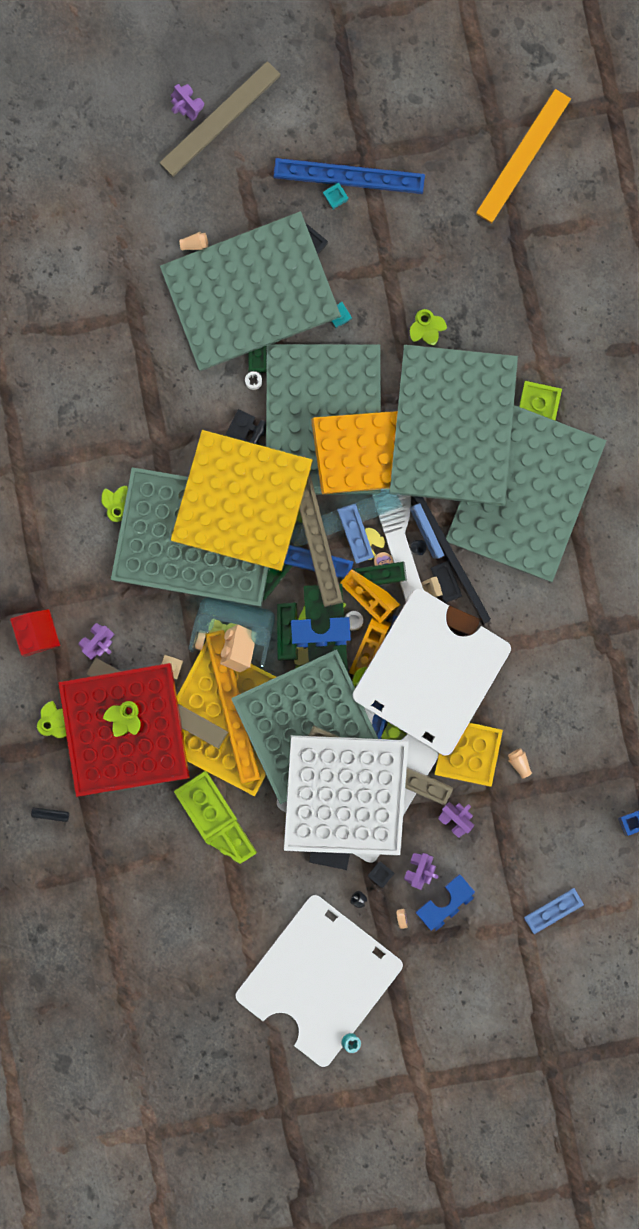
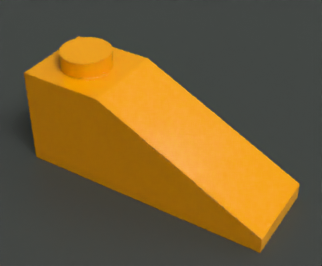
(370, 596)
(370, 644)

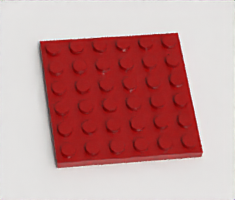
(127, 761)

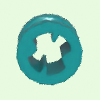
(355, 1047)

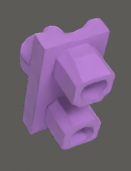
(183, 102)
(99, 643)
(460, 816)
(424, 871)

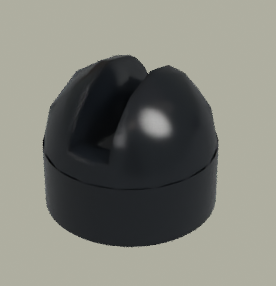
(414, 547)
(358, 899)

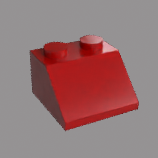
(35, 632)

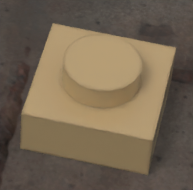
(432, 587)
(176, 664)

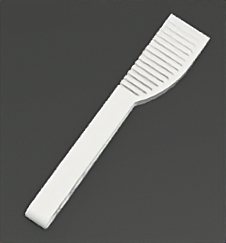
(394, 526)

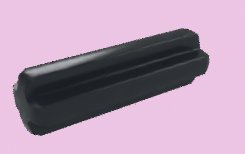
(49, 814)

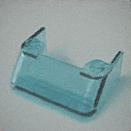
(259, 619)

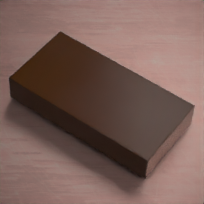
(461, 621)

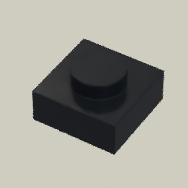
(381, 874)

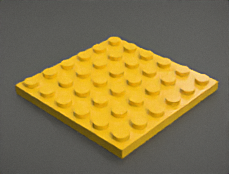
(241, 500)
(202, 697)

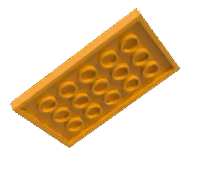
(354, 451)

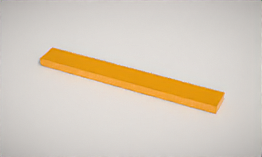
(523, 156)
(228, 689)

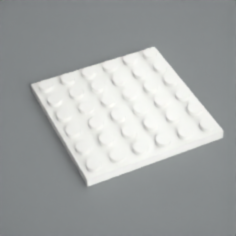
(345, 795)

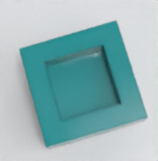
(335, 196)
(345, 316)

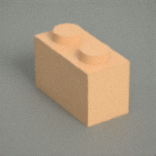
(237, 648)

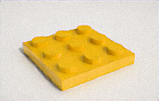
(473, 756)

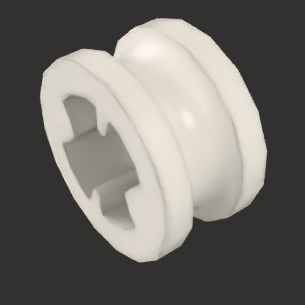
(259, 380)

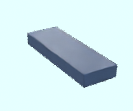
(426, 531)
(355, 533)
(553, 911)

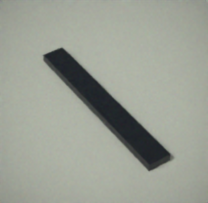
(454, 563)

